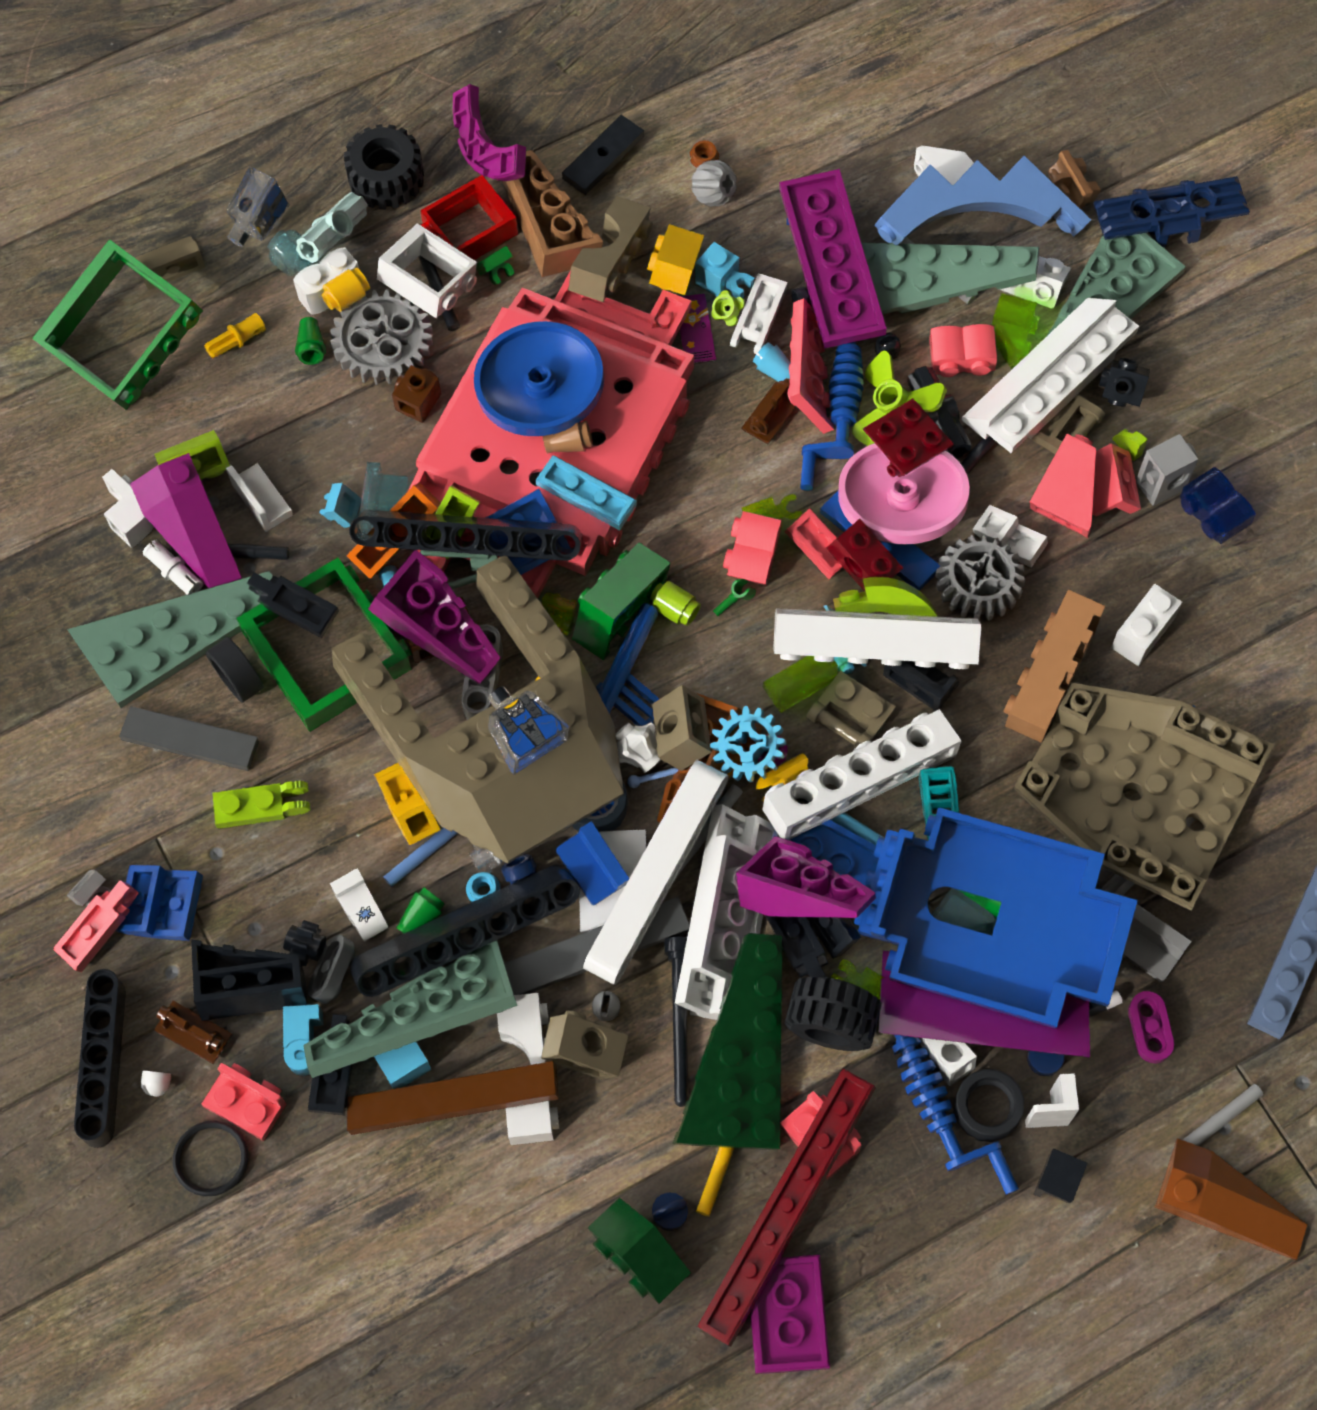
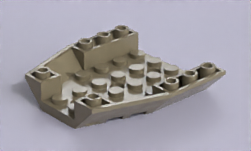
(1169, 754)

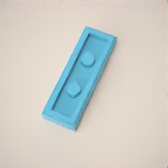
(586, 492)

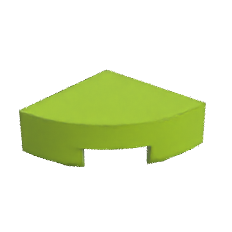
(1131, 442)

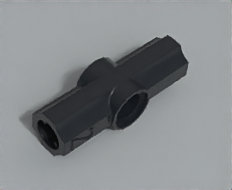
(946, 416)

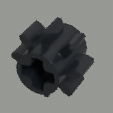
(305, 942)

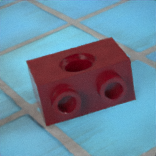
(863, 554)

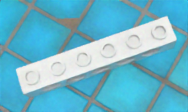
(792, 818)

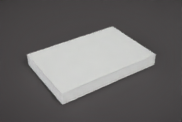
(628, 849)

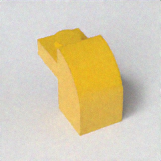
(406, 804)

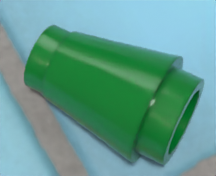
(310, 343)
(422, 909)

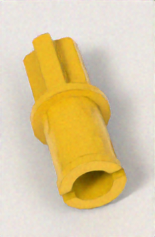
(235, 335)

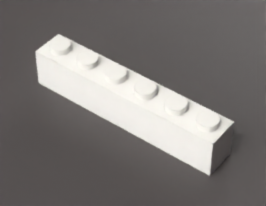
(876, 637)

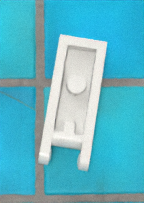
(759, 311)

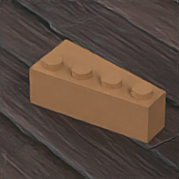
(548, 219)
(1054, 666)

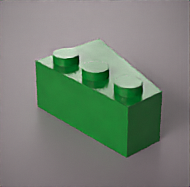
(617, 598)

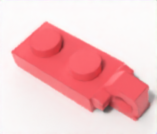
(95, 926)

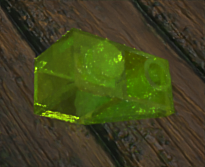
(1012, 324)

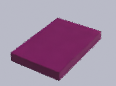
(791, 1319)

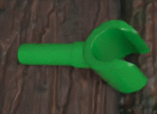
(736, 594)

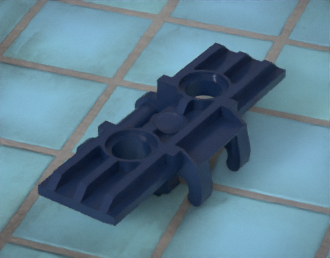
(1171, 214)

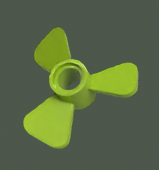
(881, 375)

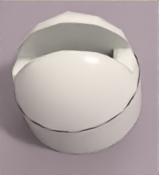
(155, 1082)

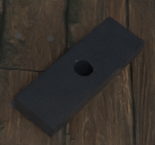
(602, 154)

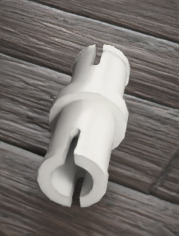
(172, 567)

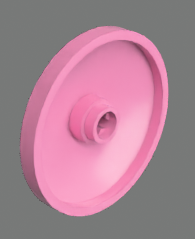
(904, 507)

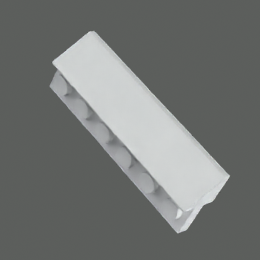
(1052, 374)
(717, 918)

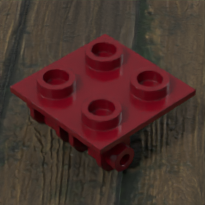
(907, 438)

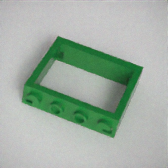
(83, 297)
(341, 698)

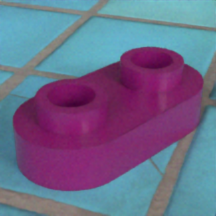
(1151, 1028)

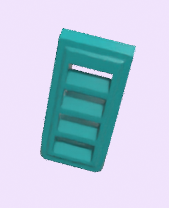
(935, 776)

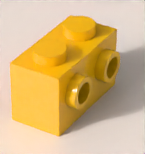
(674, 259)

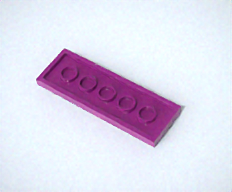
(832, 258)

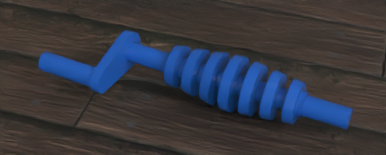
(845, 398)
(936, 1110)

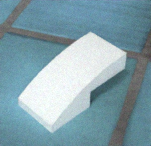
(1005, 526)

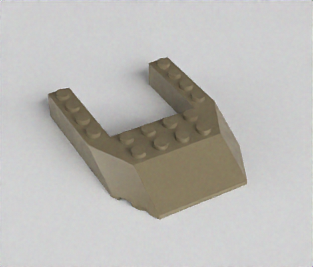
(463, 769)

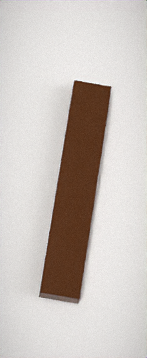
(452, 1098)

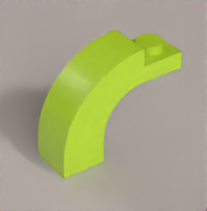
(885, 596)

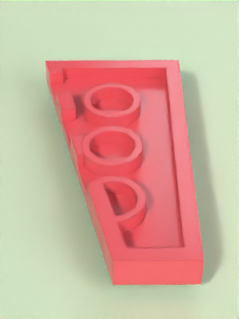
(808, 368)

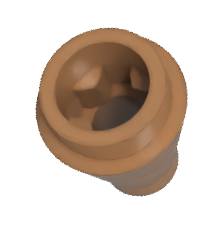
(571, 440)

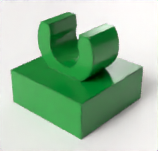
(494, 262)

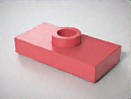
(812, 538)

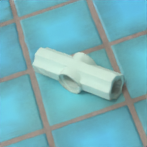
(331, 227)

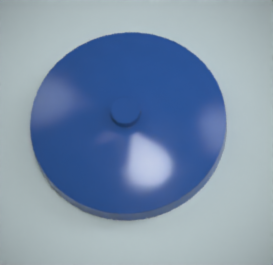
(539, 378)

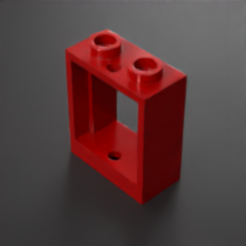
(463, 199)

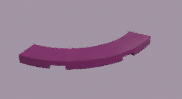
(475, 145)

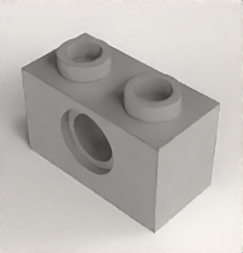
(1166, 469)

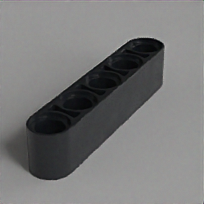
(102, 1074)

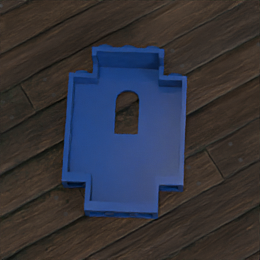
(1050, 931)

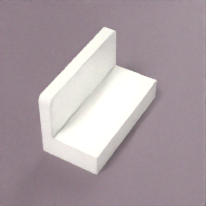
(260, 496)
(1062, 1107)

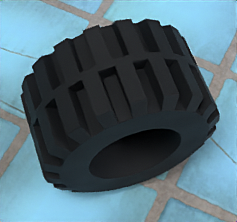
(379, 147)
(833, 1013)

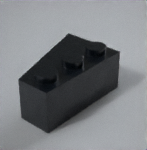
(243, 981)

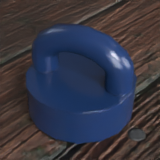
(519, 868)
(670, 1211)

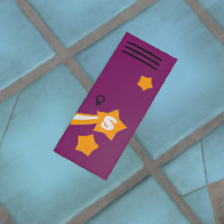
(696, 330)

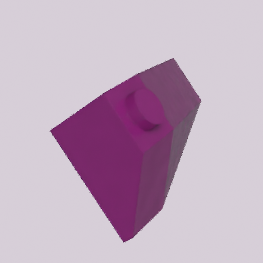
(181, 512)
(428, 613)
(792, 883)

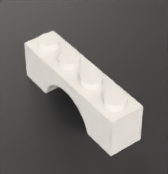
(524, 1029)

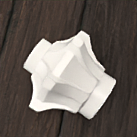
(638, 746)

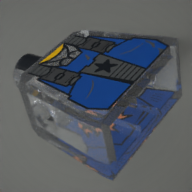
(255, 207)
(524, 728)

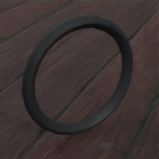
(184, 1138)

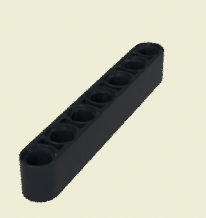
(451, 542)
(455, 944)

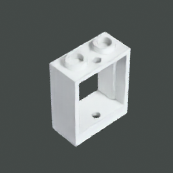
(437, 251)

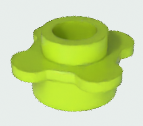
(720, 305)

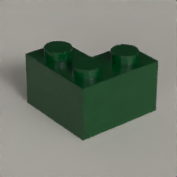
(639, 1249)

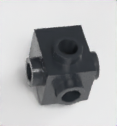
(1124, 393)

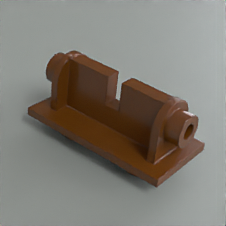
(770, 413)
(192, 1033)

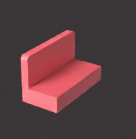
(1114, 481)

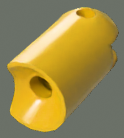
(785, 773)

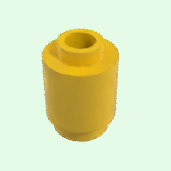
(345, 289)

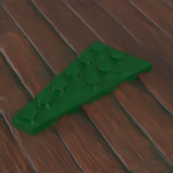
(740, 1071)

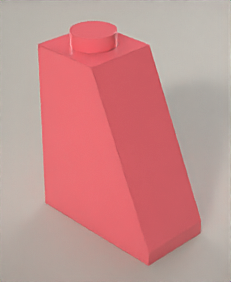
(1069, 486)

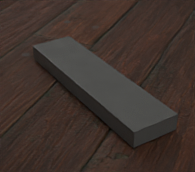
(189, 738)

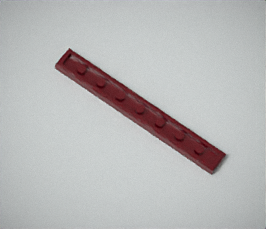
(786, 1207)

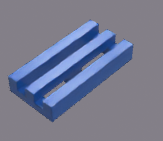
(629, 712)

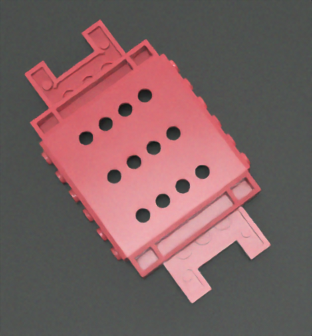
(635, 424)

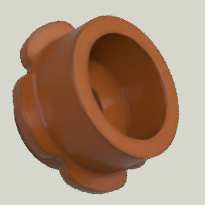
(701, 149)

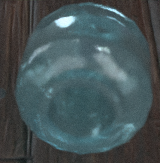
(284, 253)

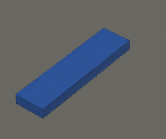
(917, 565)

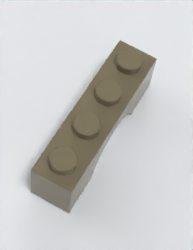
(599, 269)

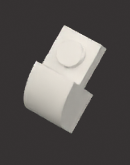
(125, 516)

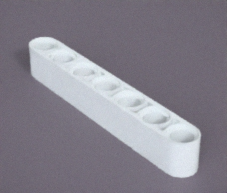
(655, 872)

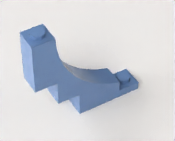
(1020, 193)

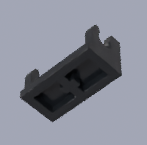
(923, 683)

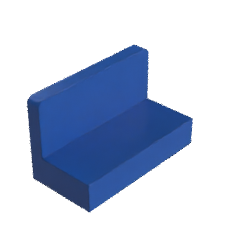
(592, 864)

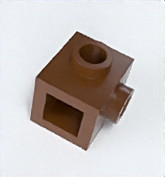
(416, 393)

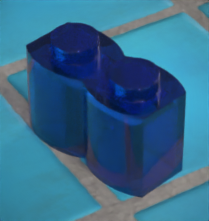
(1217, 505)

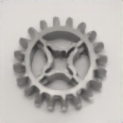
(1002, 590)

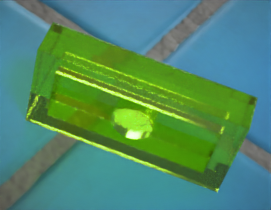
(799, 681)

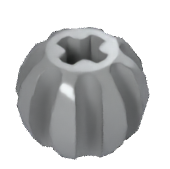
(714, 183)

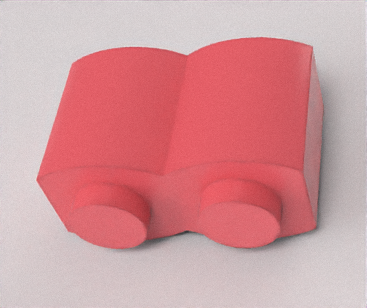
(963, 349)
(753, 548)

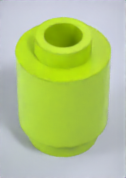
(675, 603)

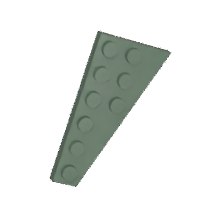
(1124, 270)
(156, 641)
(422, 1008)

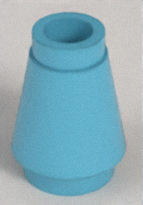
(772, 362)

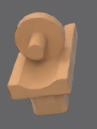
(1069, 178)

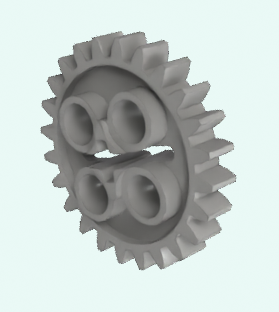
(381, 337)

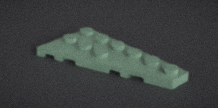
(930, 274)

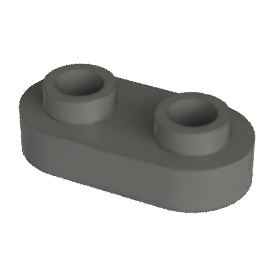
(331, 968)

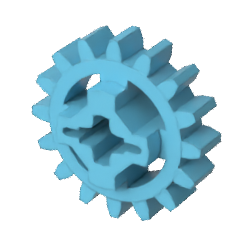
(748, 758)

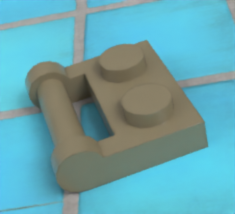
(1049, 434)
(856, 704)

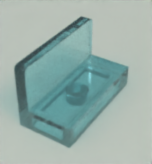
(380, 491)

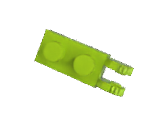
(258, 804)

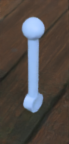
(634, 781)

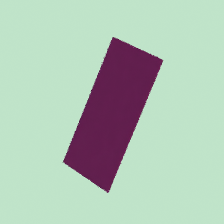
(938, 1017)

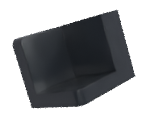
(1060, 1176)

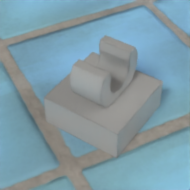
(87, 887)

